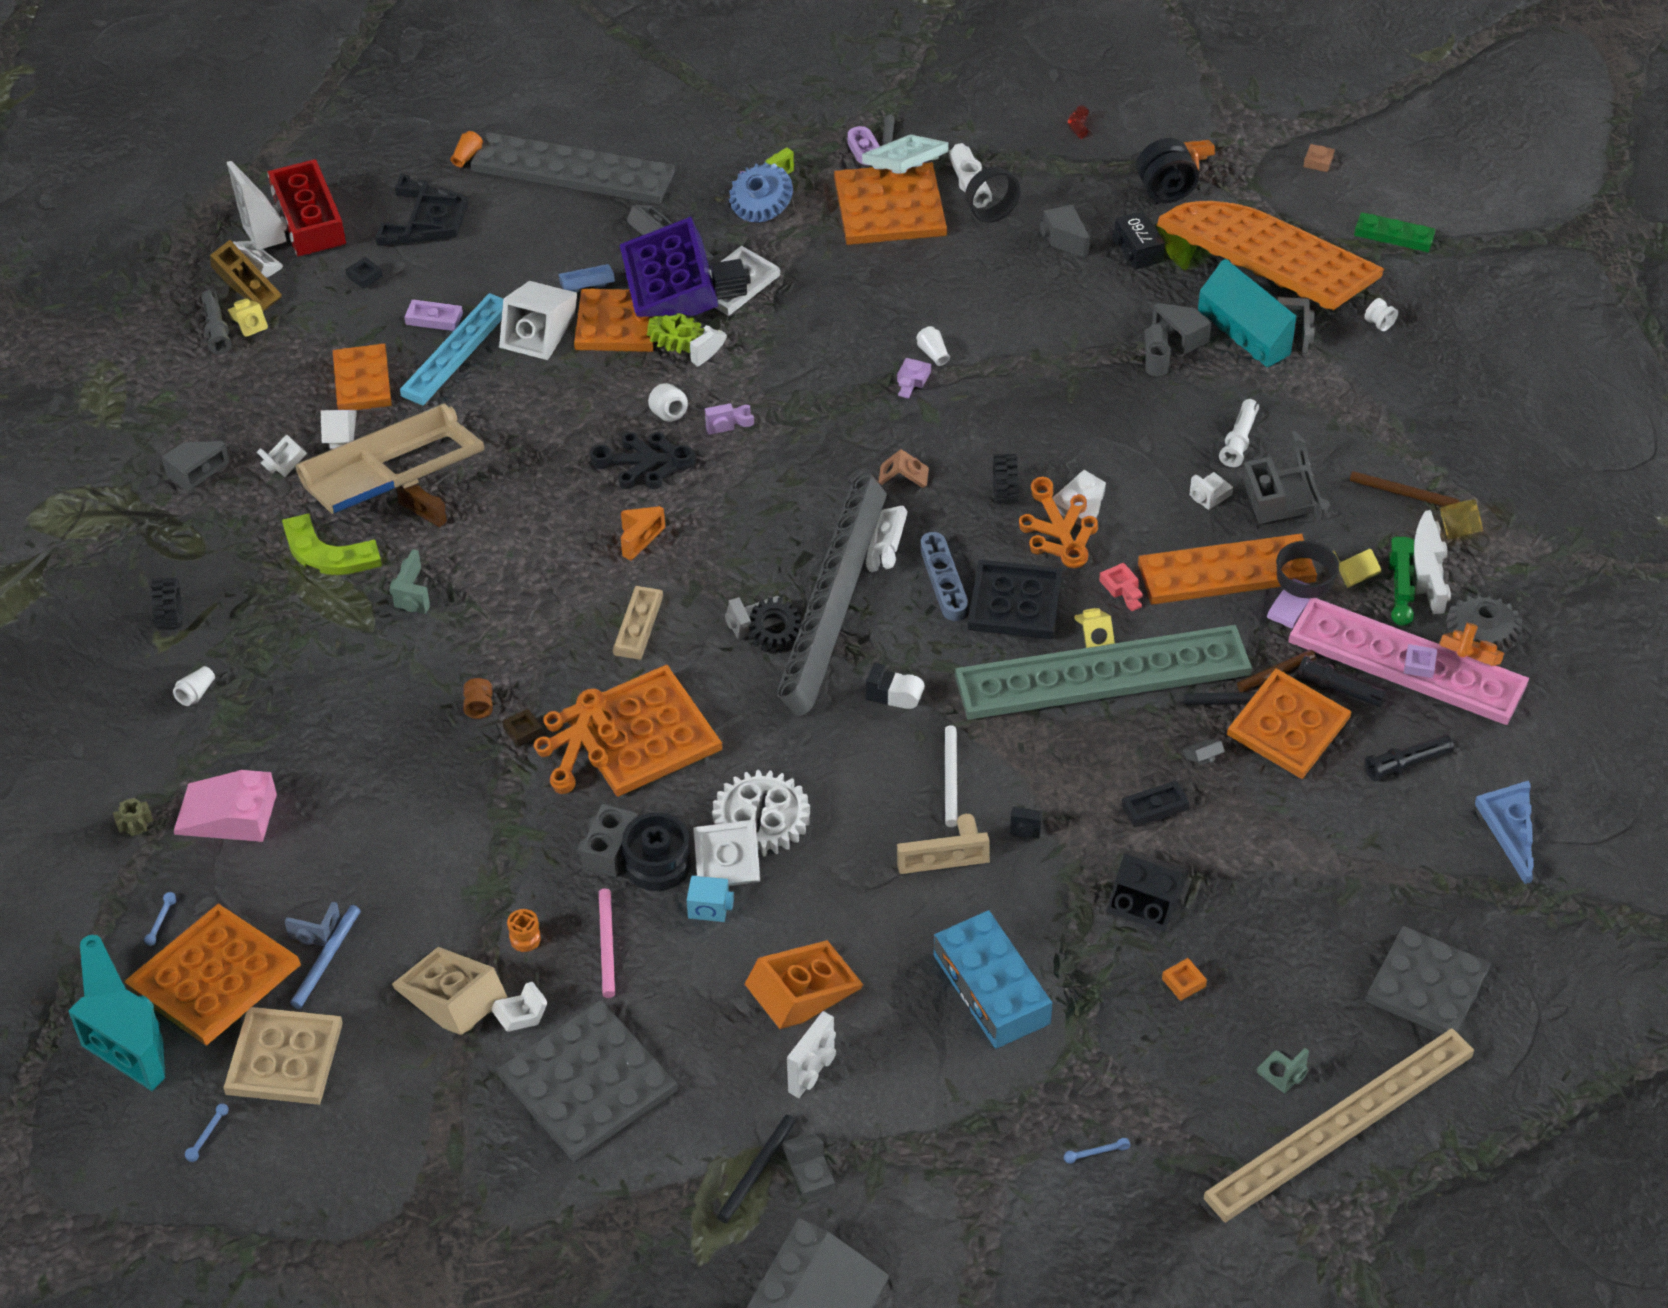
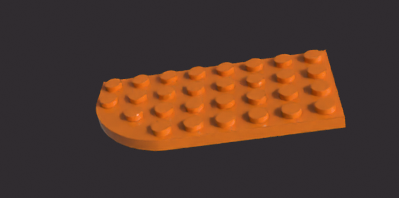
(1273, 250)

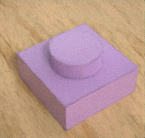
(1420, 661)

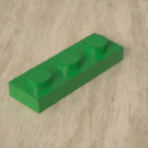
(1394, 232)

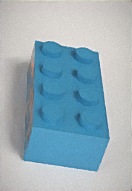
(992, 979)

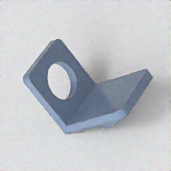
(313, 933)

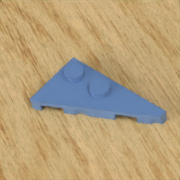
(1508, 817)

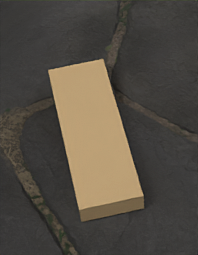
(638, 622)

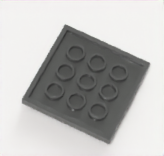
(587, 1080)

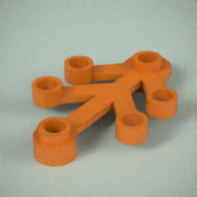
(1059, 527)
(576, 736)

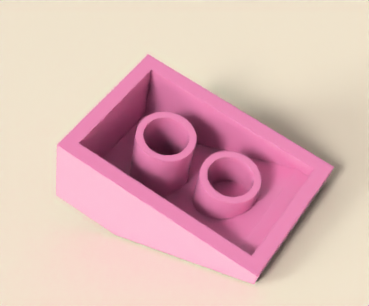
(228, 806)

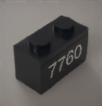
(1138, 240)

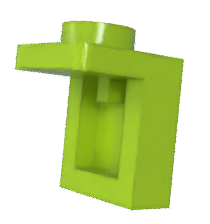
(783, 159)

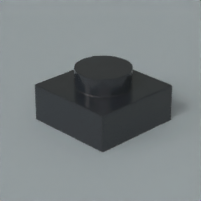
(364, 272)
(1026, 822)

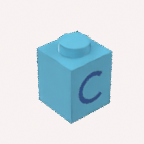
(709, 898)

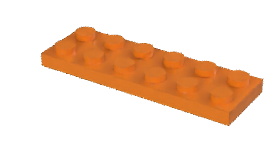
(1220, 569)

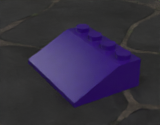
(669, 272)

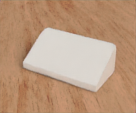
(262, 260)

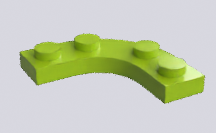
(329, 559)

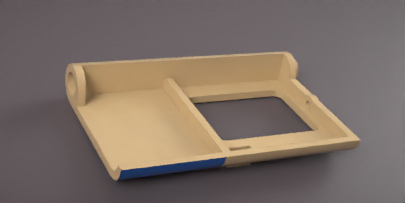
(357, 468)

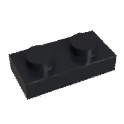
(1155, 803)

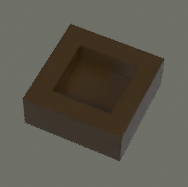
(522, 727)

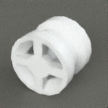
(1381, 314)

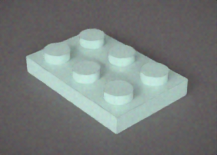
(905, 153)

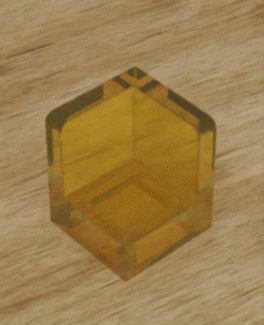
(1461, 519)

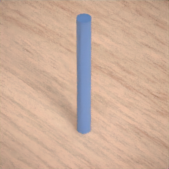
(325, 957)

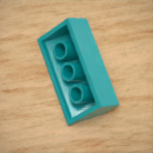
(1247, 314)

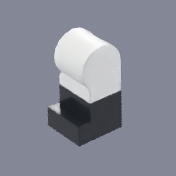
(893, 688)

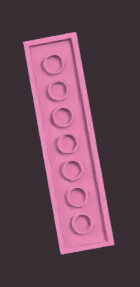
(1382, 652)

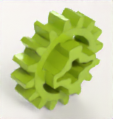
(674, 332)

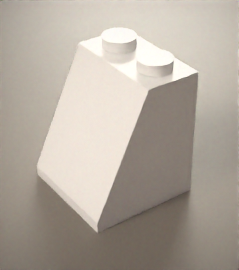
(536, 319)

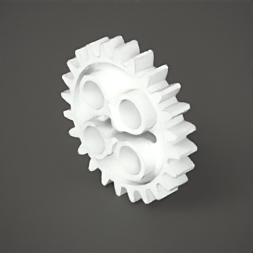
(782, 817)

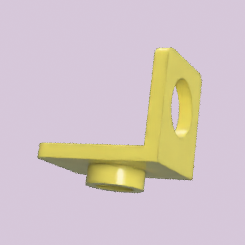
(1359, 567)
(1093, 619)

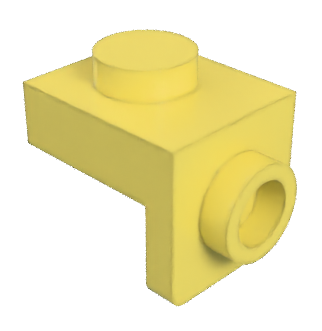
(249, 316)

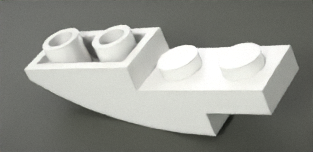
(1428, 562)

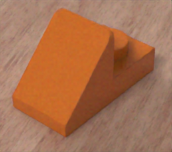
(640, 529)

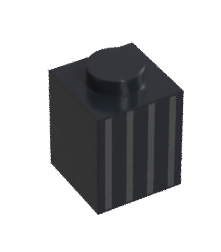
(730, 278)

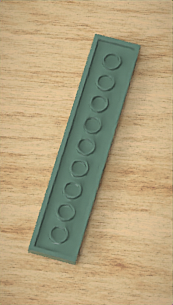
(1102, 672)

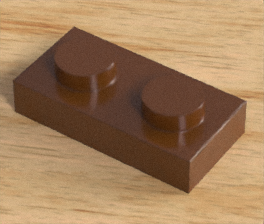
(422, 504)

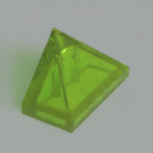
(1177, 248)

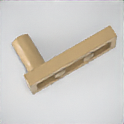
(947, 852)

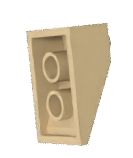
(451, 989)

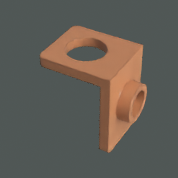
(907, 466)

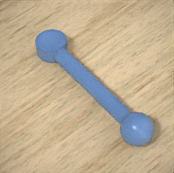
(169, 899)
(1122, 1144)
(192, 1153)

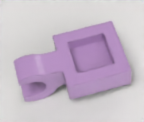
(911, 375)
(724, 417)

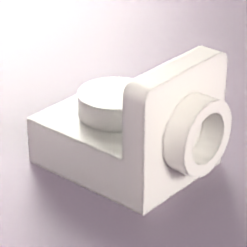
(1210, 490)

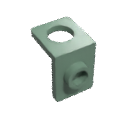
(1294, 1070)

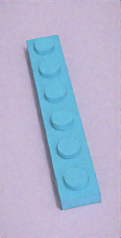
(454, 350)

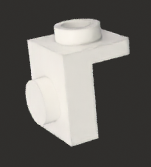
(282, 456)
(520, 1010)

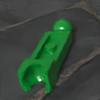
(1400, 561)

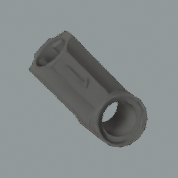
(1156, 350)

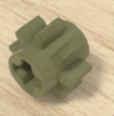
(133, 816)

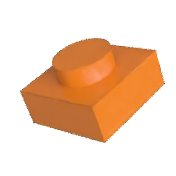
(1184, 979)

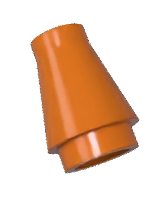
(466, 148)

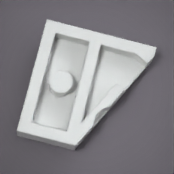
(1086, 485)

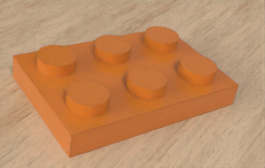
(362, 377)

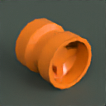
(523, 930)

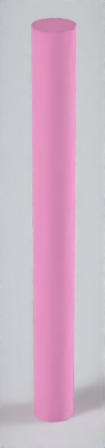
(606, 939)

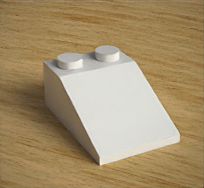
(257, 214)

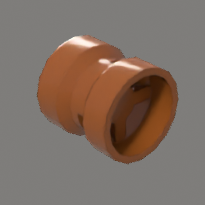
(478, 698)

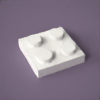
(728, 852)
(811, 1054)

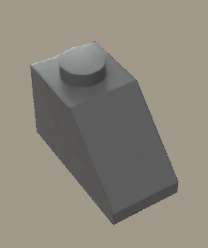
(1065, 230)
(1185, 326)
(194, 462)

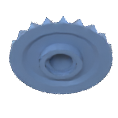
(766, 202)

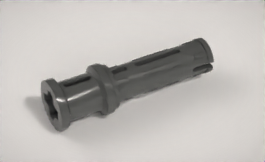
(216, 328)

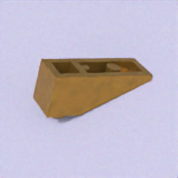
(243, 275)

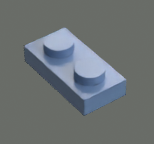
(594, 276)

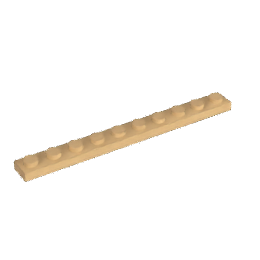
(1337, 1125)

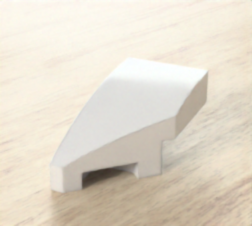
(706, 345)

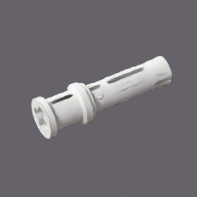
(1238, 440)

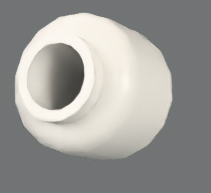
(668, 402)

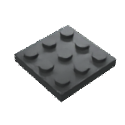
(1427, 981)

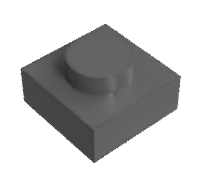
(1204, 751)

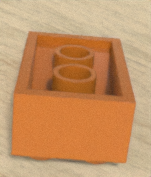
(801, 982)

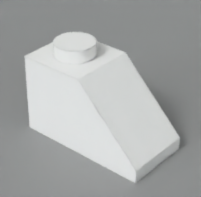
(338, 426)

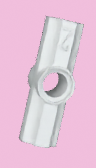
(966, 167)

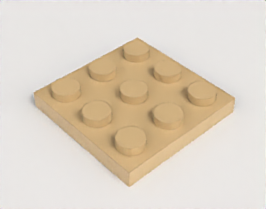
(283, 1055)

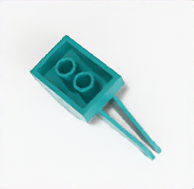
(116, 1021)

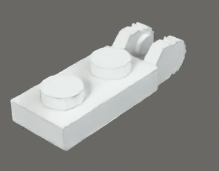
(886, 538)

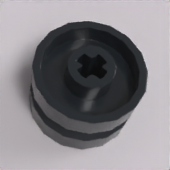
(1167, 170)
(656, 851)

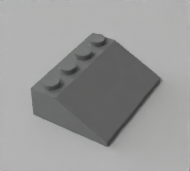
(818, 1272)

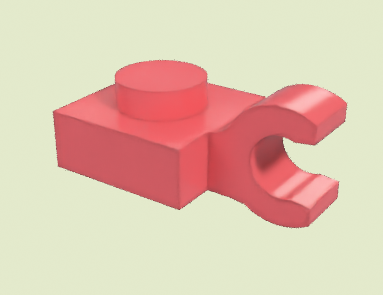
(1121, 581)

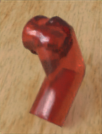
(1077, 120)

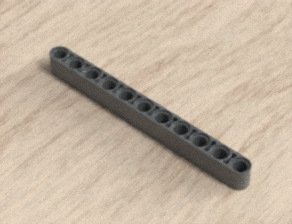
(831, 595)

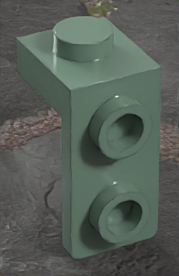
(404, 592)

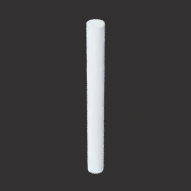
(950, 776)

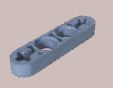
(942, 576)

